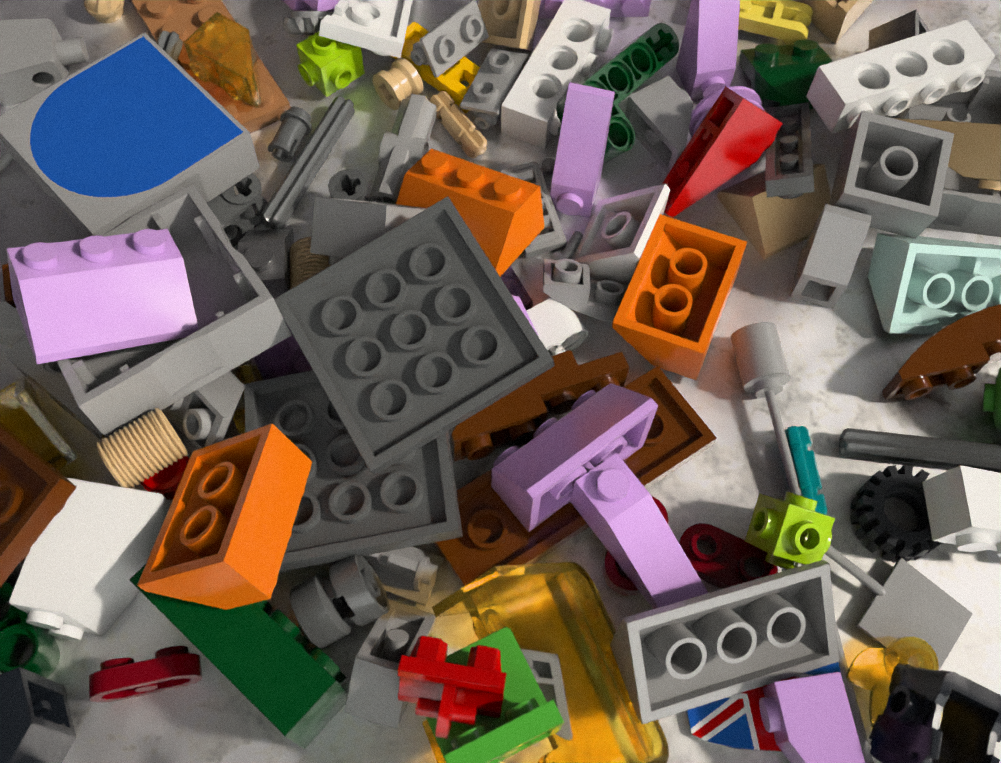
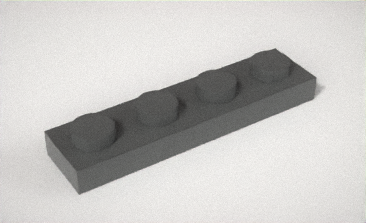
(790, 156)

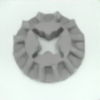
(304, 22)

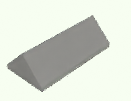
(727, 641)

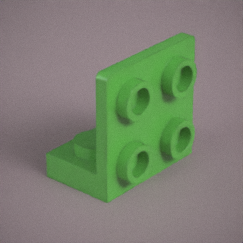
(524, 712)

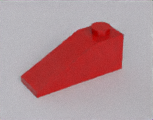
(721, 148)

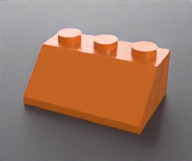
(496, 207)
(678, 294)
(229, 521)

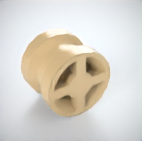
(397, 83)

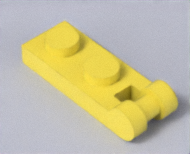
(776, 19)

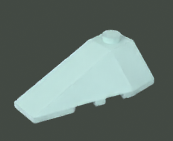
(932, 281)

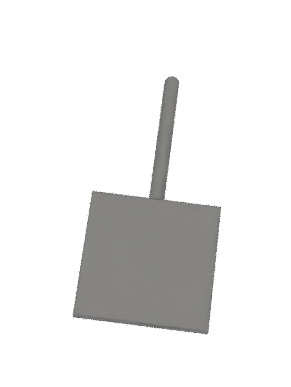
(908, 607)

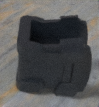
(911, 720)

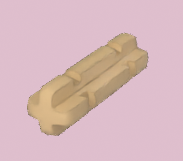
(459, 125)

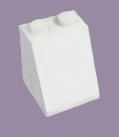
(84, 559)

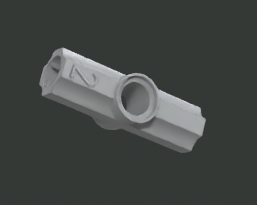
(403, 146)

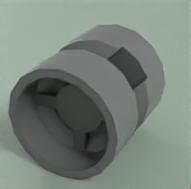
(322, 606)

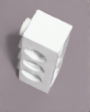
(562, 56)
(900, 75)

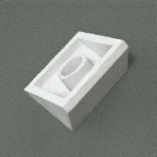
(620, 233)

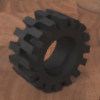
(877, 526)

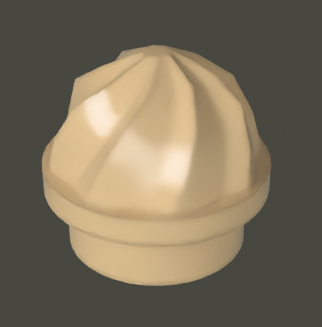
(105, 10)

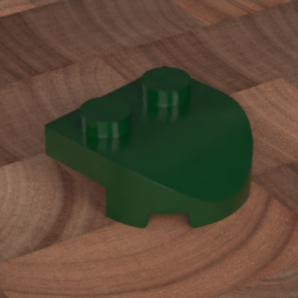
(783, 71)

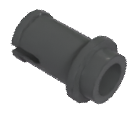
(293, 127)

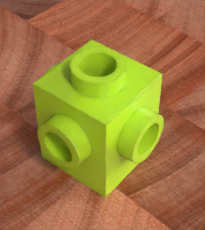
(329, 63)
(789, 530)

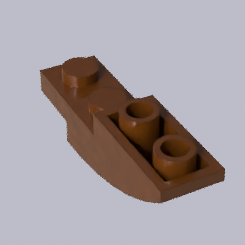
(950, 356)
(526, 408)

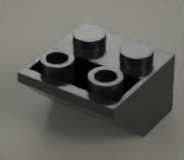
(33, 719)

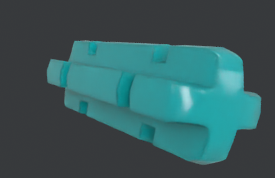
(805, 465)

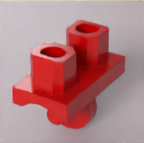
(449, 689)

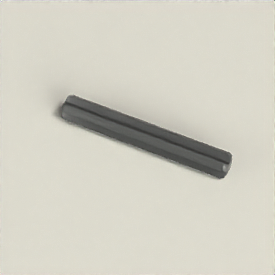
(307, 164)
(919, 450)

